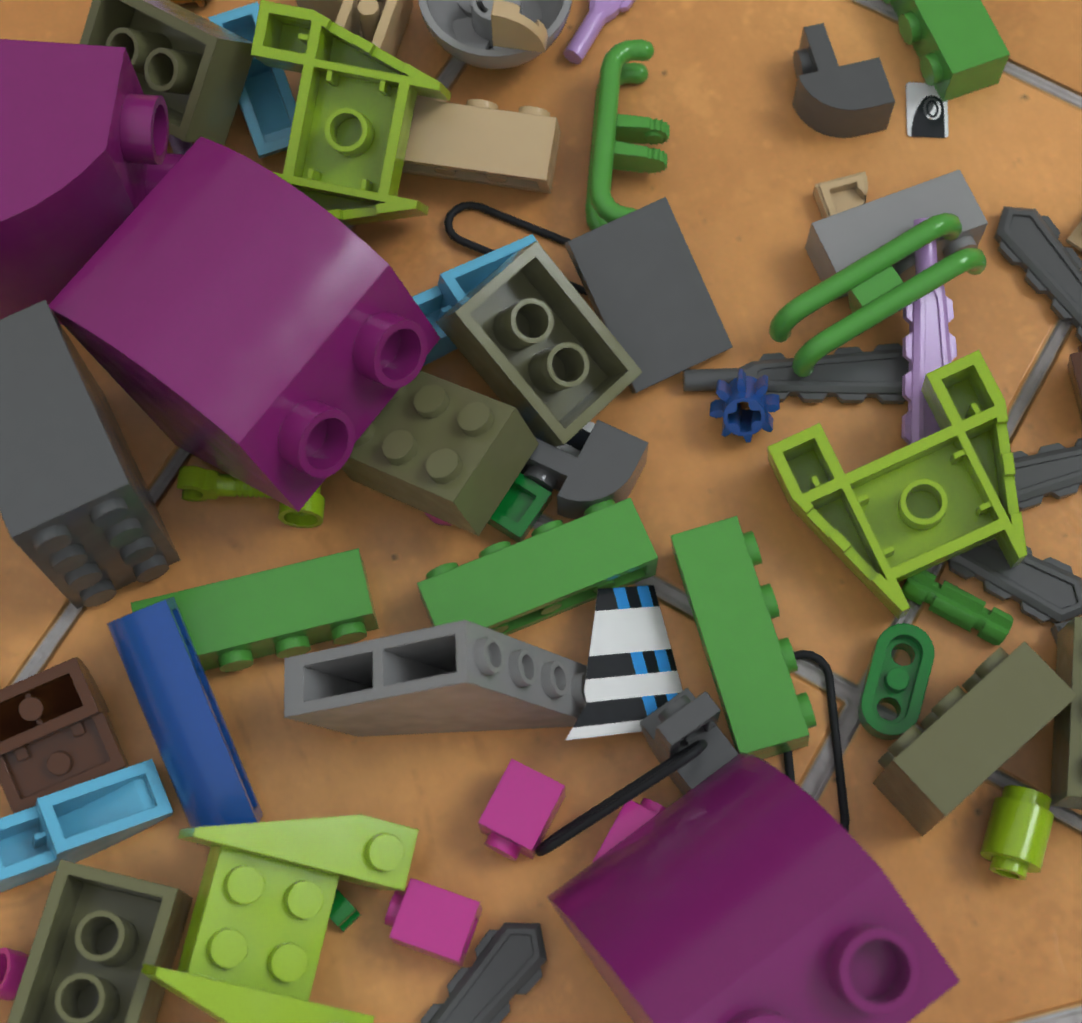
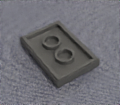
(649, 292)

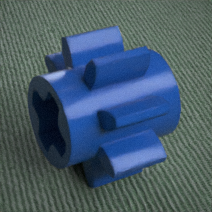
(742, 421)

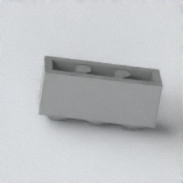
(862, 229)

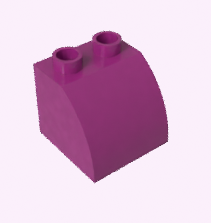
(73, 160)
(247, 322)
(751, 913)

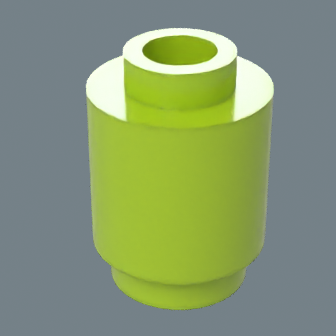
(1018, 832)

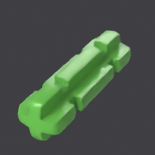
(958, 607)

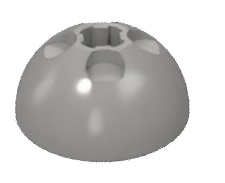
(466, 29)

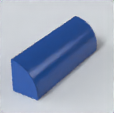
(184, 716)

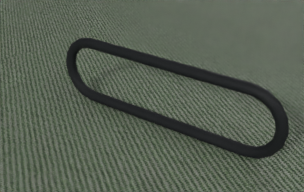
(502, 216)
(835, 734)
(621, 797)

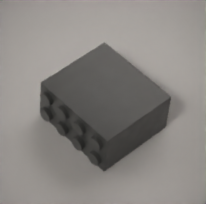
(68, 471)

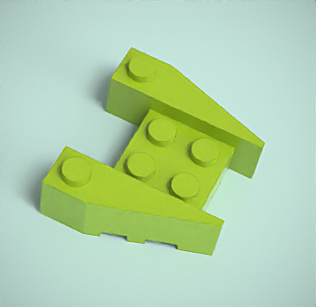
(347, 114)
(920, 499)
(268, 912)

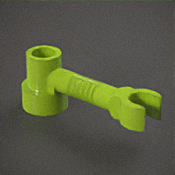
(205, 484)

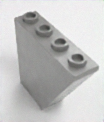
(434, 683)

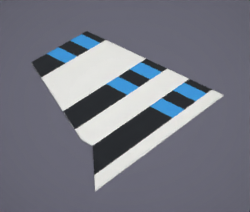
(627, 664)

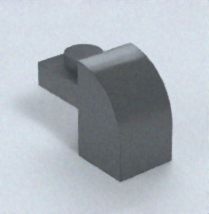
(838, 98)
(601, 472)
(681, 724)

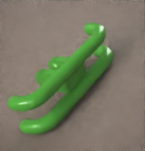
(615, 132)
(874, 289)

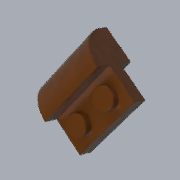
(54, 734)

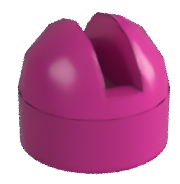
(11, 971)

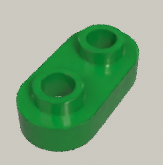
(896, 684)

